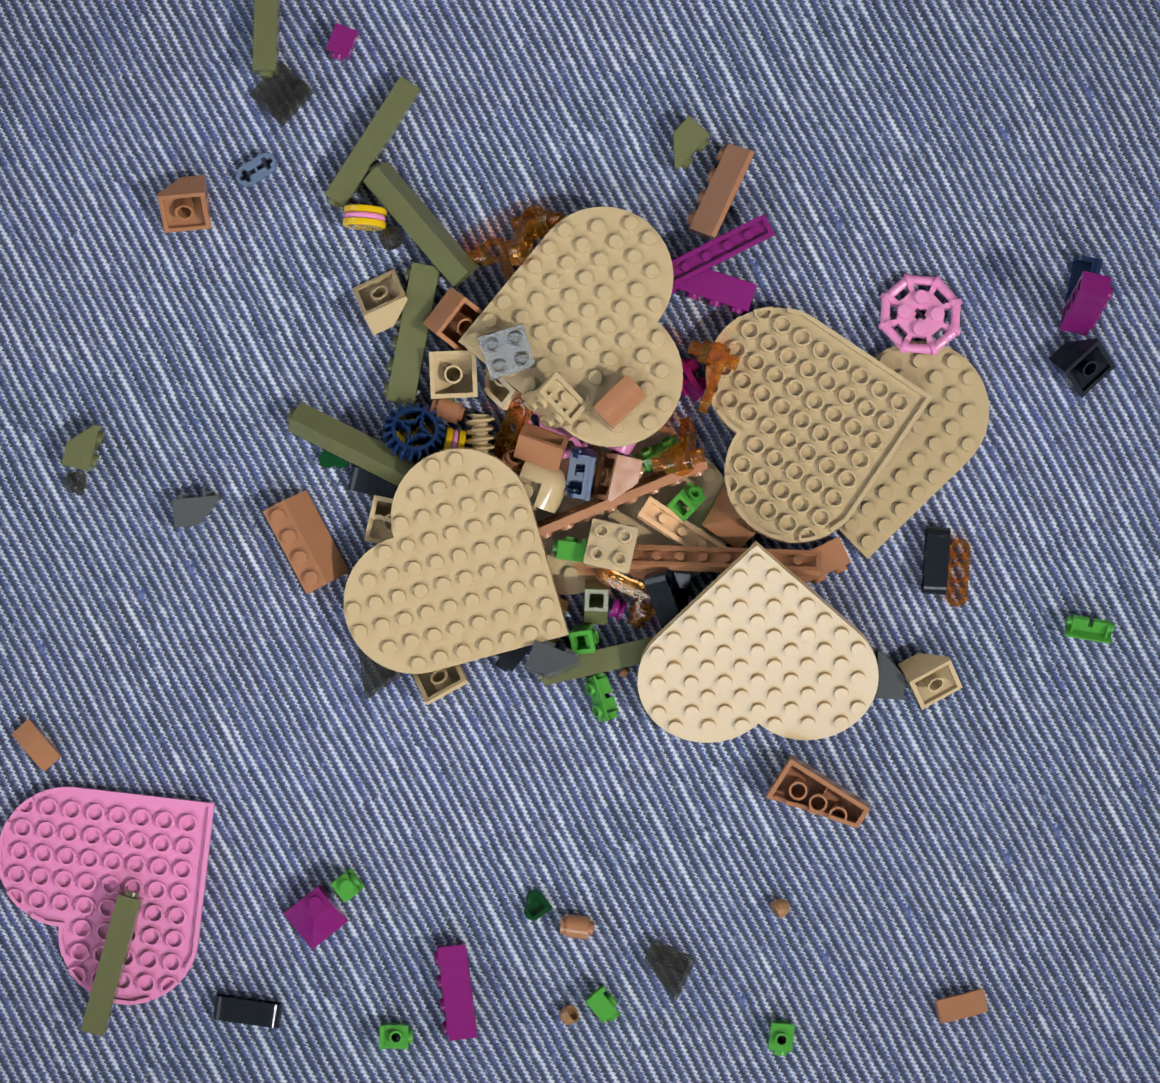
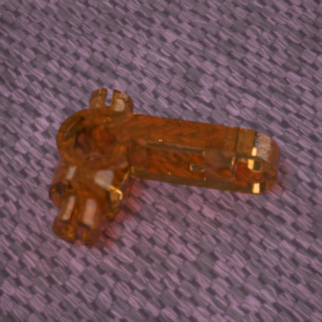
(532, 224)
(481, 255)
(703, 351)
(682, 456)
(639, 611)

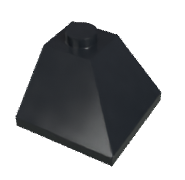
(1082, 364)

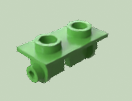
(655, 451)
(1081, 628)
(603, 707)

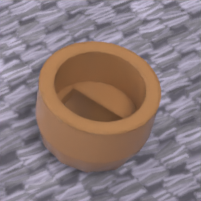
(780, 907)
(569, 1015)

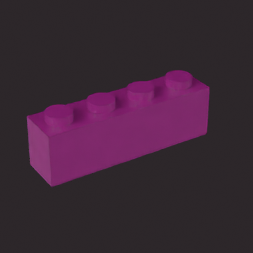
(719, 290)
(1086, 303)
(457, 991)

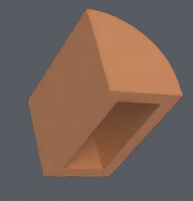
(619, 401)
(541, 446)

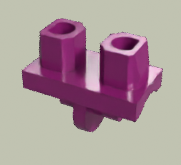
(691, 386)

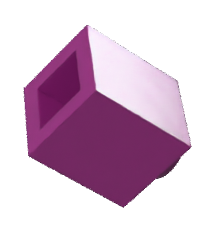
(342, 42)

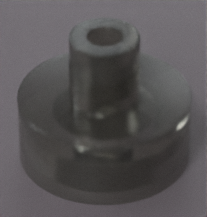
(391, 237)
(76, 482)

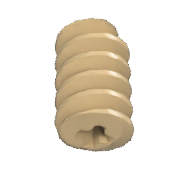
(480, 432)

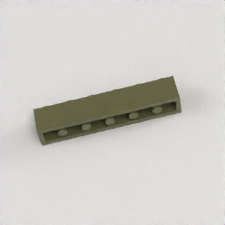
(412, 335)

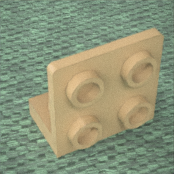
(555, 402)
(610, 546)

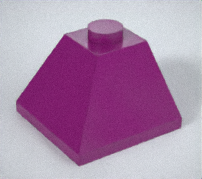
(315, 916)

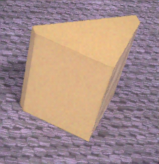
(440, 682)

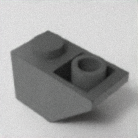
(194, 510)
(549, 661)
(890, 681)

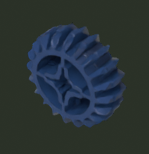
(398, 422)

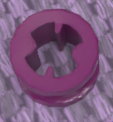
(617, 609)

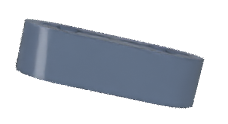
(253, 165)

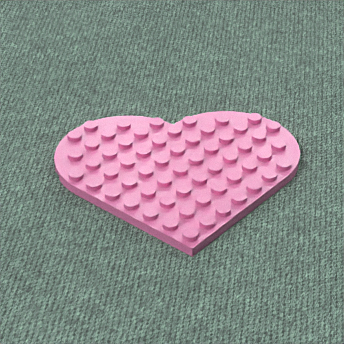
(81, 847)

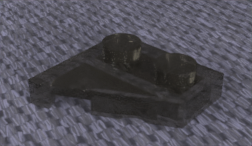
(375, 676)
(669, 965)

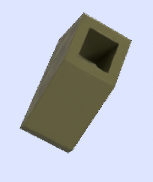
(686, 141)
(82, 449)
(595, 602)

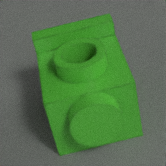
(691, 496)
(569, 549)
(584, 638)
(347, 885)
(603, 1005)
(387, 1029)
(777, 1029)

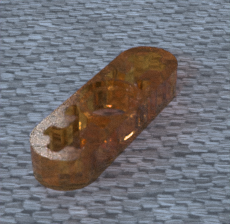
(505, 433)
(961, 590)

